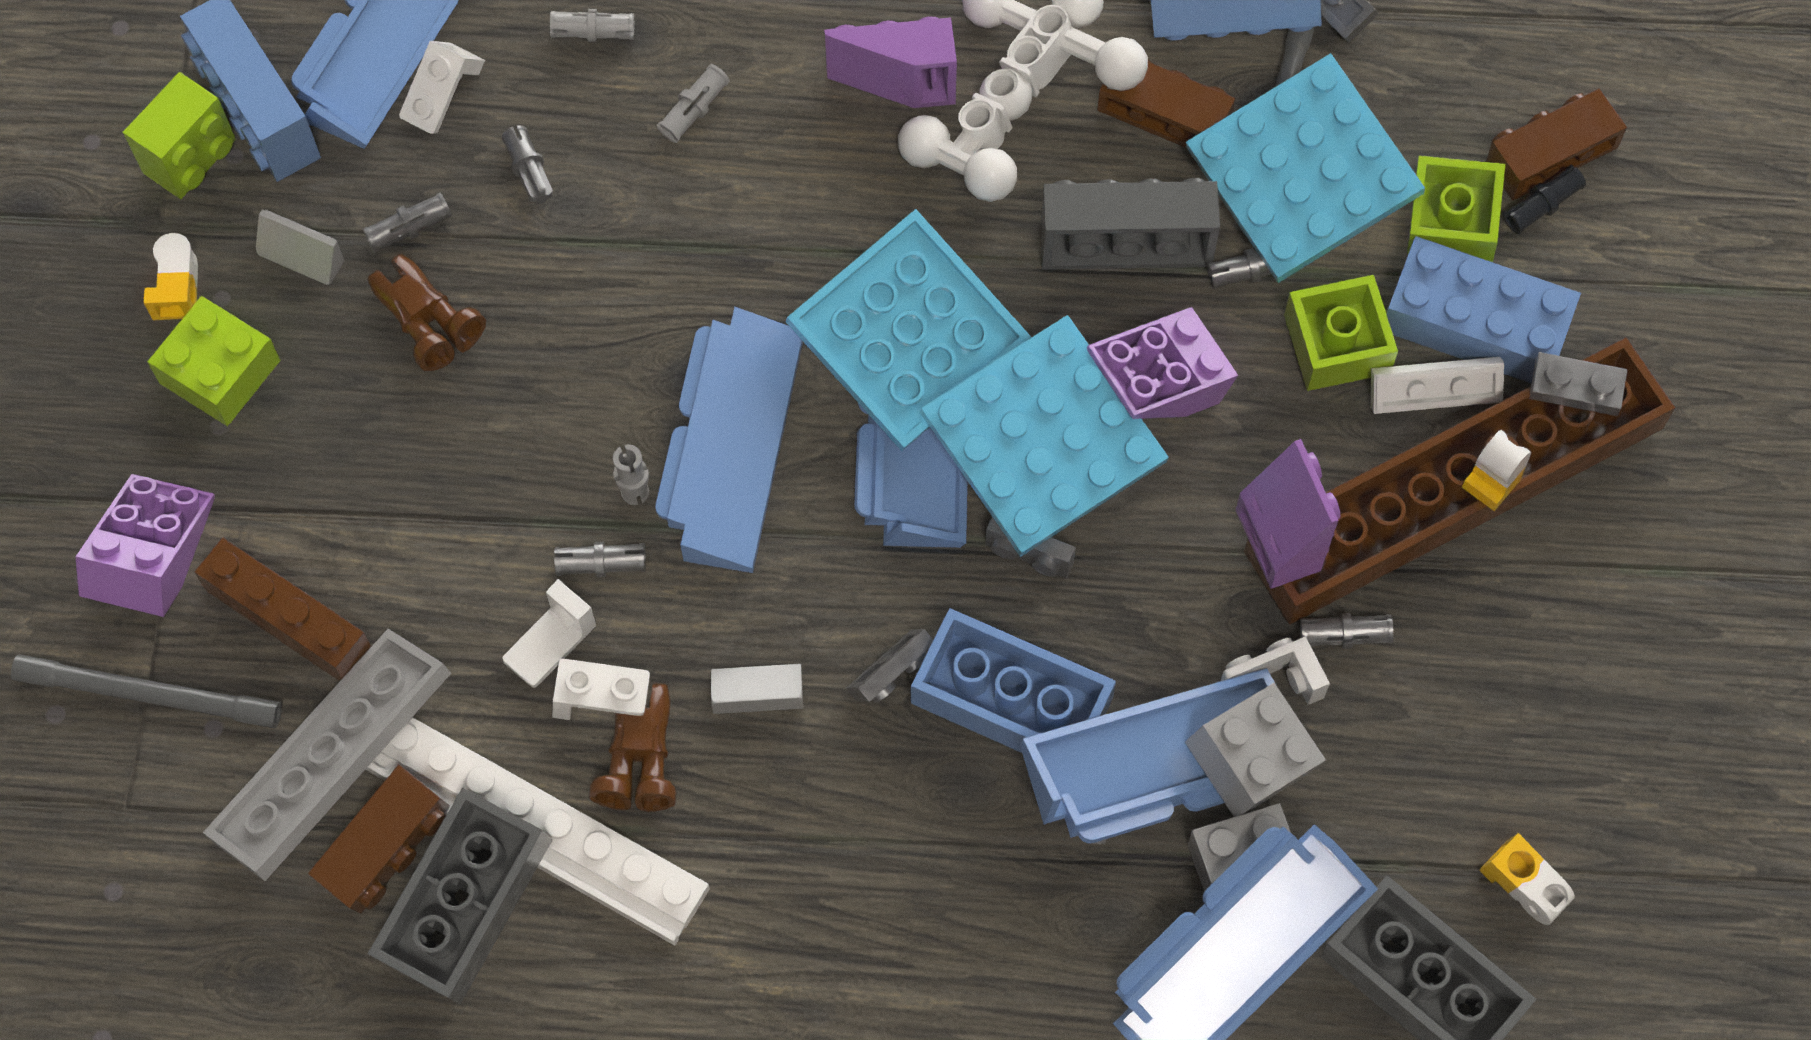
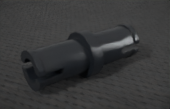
(1544, 199)

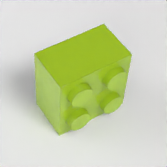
(180, 135)
(1458, 205)
(1340, 332)
(214, 360)

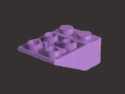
(896, 60)
(1165, 367)
(1289, 516)
(143, 545)

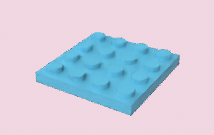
(1305, 167)
(905, 326)
(1042, 436)

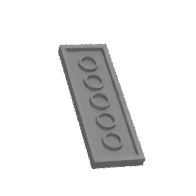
(326, 754)

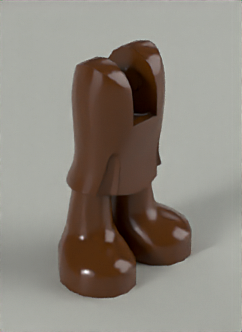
(416, 305)
(642, 741)

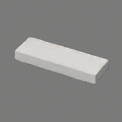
(1437, 385)

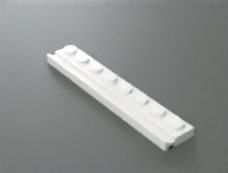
(582, 849)

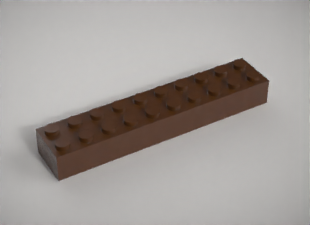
(1419, 496)

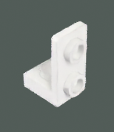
(436, 83)
(551, 636)
(1303, 672)
(599, 688)

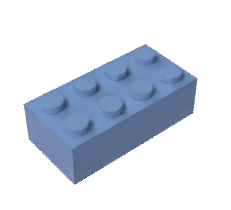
(249, 88)
(1479, 308)
(1004, 683)

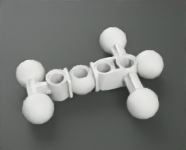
(1006, 94)

